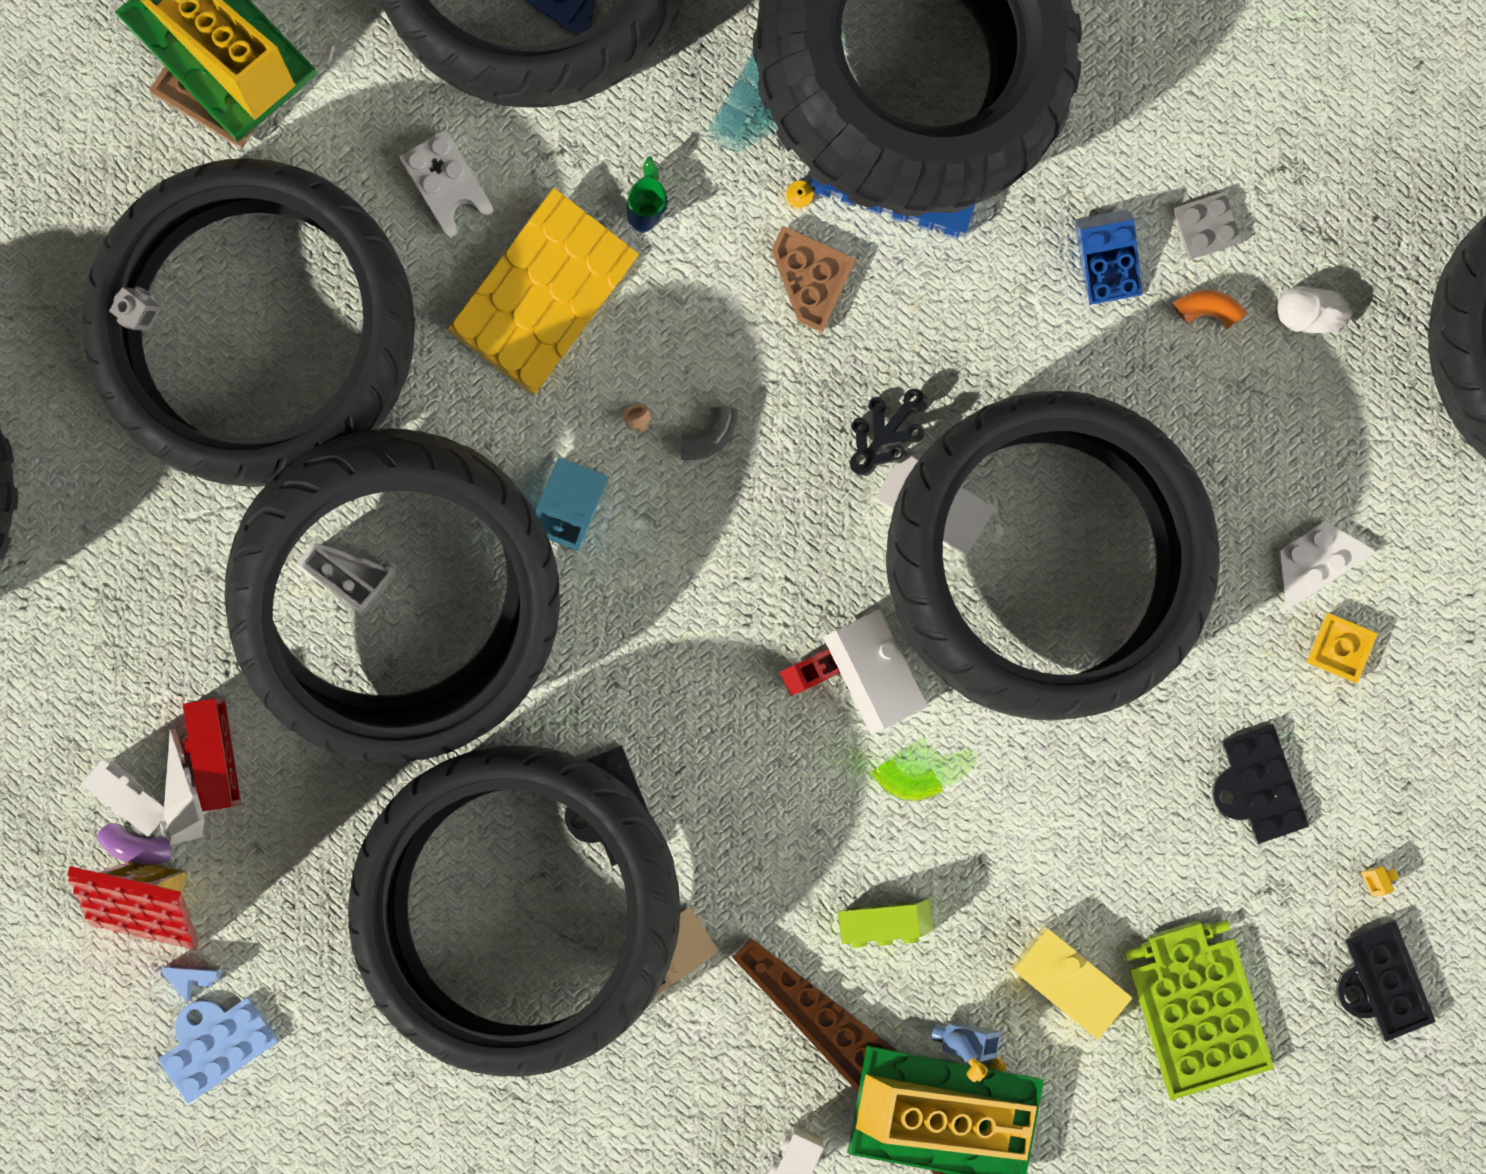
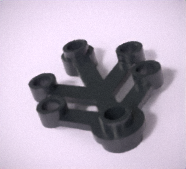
(886, 434)

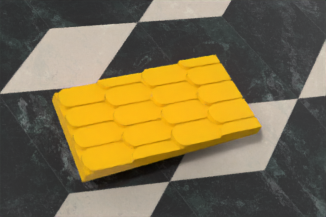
(542, 292)

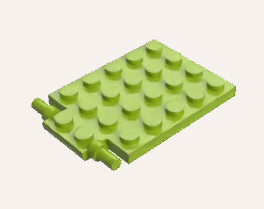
(1198, 1009)

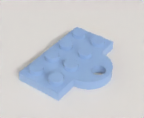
(215, 1046)

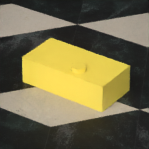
(1071, 982)

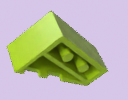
(885, 923)

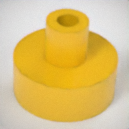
(796, 200)

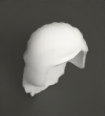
(1313, 310)

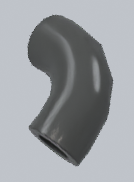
(712, 437)

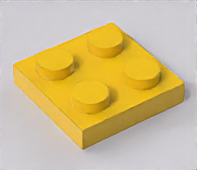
(1341, 648)

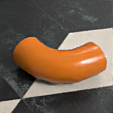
(1209, 303)

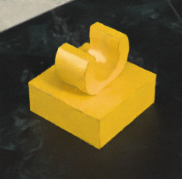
(1379, 880)

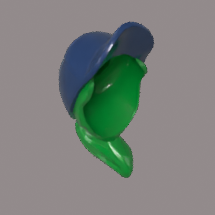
(646, 199)

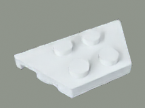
(1317, 560)

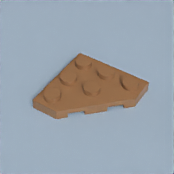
(811, 276)

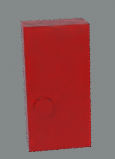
(211, 754)

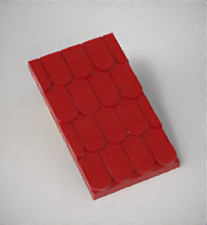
(136, 902)

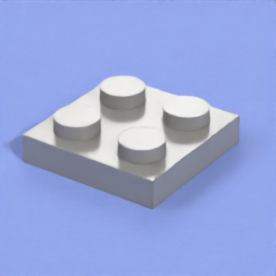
(1207, 226)

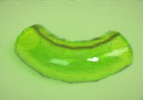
(905, 785)

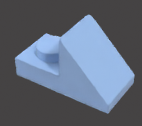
(182, 977)

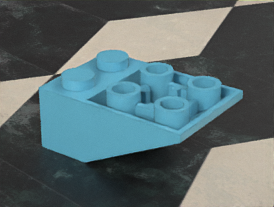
(570, 503)

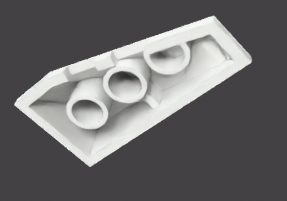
(182, 809)

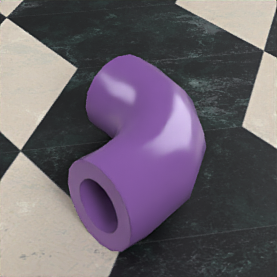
(132, 848)

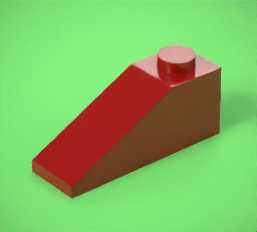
(809, 672)

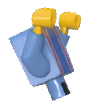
(973, 1044)

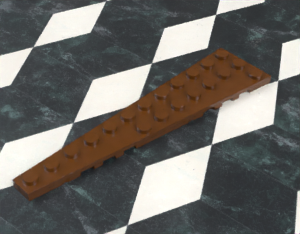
(823, 1021)

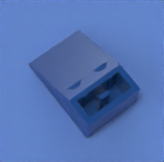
(1109, 256)

